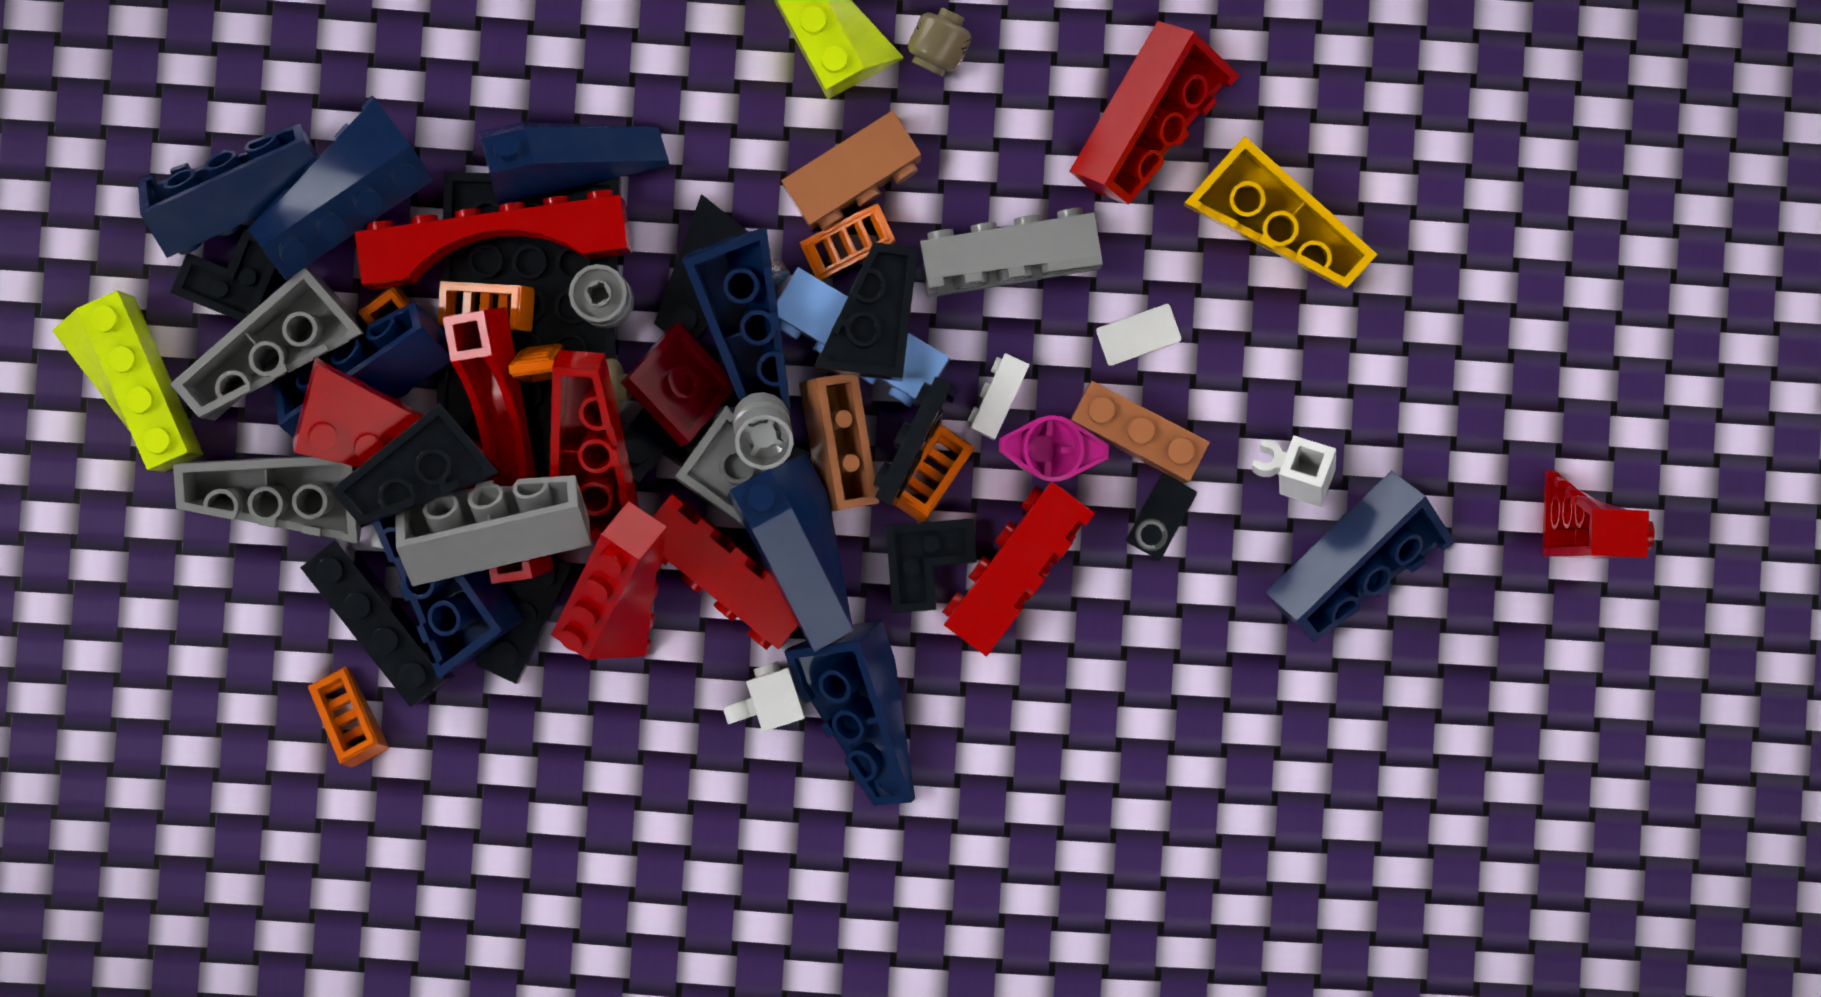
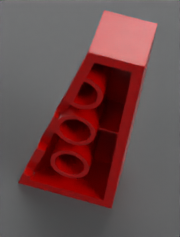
(1151, 111)
(1588, 528)
(615, 593)

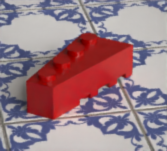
(348, 419)
(589, 436)
(1017, 567)
(725, 572)

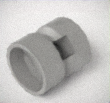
(601, 296)
(762, 431)

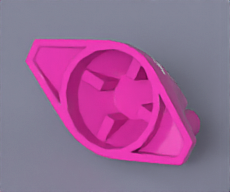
(1053, 448)

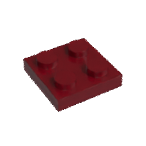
(679, 384)

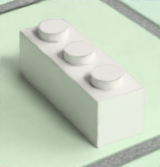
(998, 396)

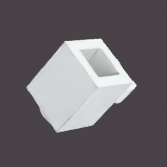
(1302, 471)
(772, 699)

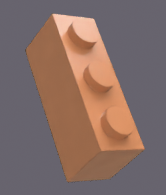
(853, 172)
(1139, 432)
(839, 440)

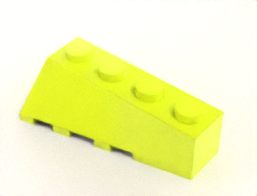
(837, 42)
(125, 366)

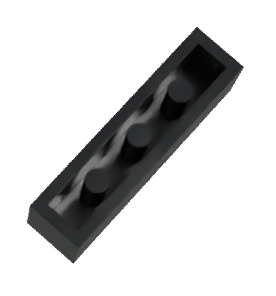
(375, 620)

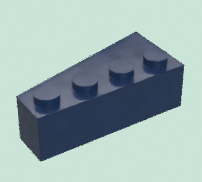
(456, 613)

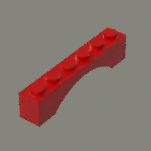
(406, 252)
(480, 353)

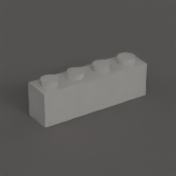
(1010, 253)
(276, 338)
(269, 492)
(491, 527)

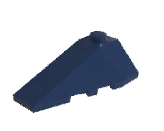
(553, 157)
(795, 535)
(861, 706)

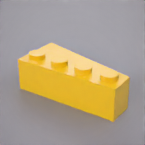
(1274, 211)

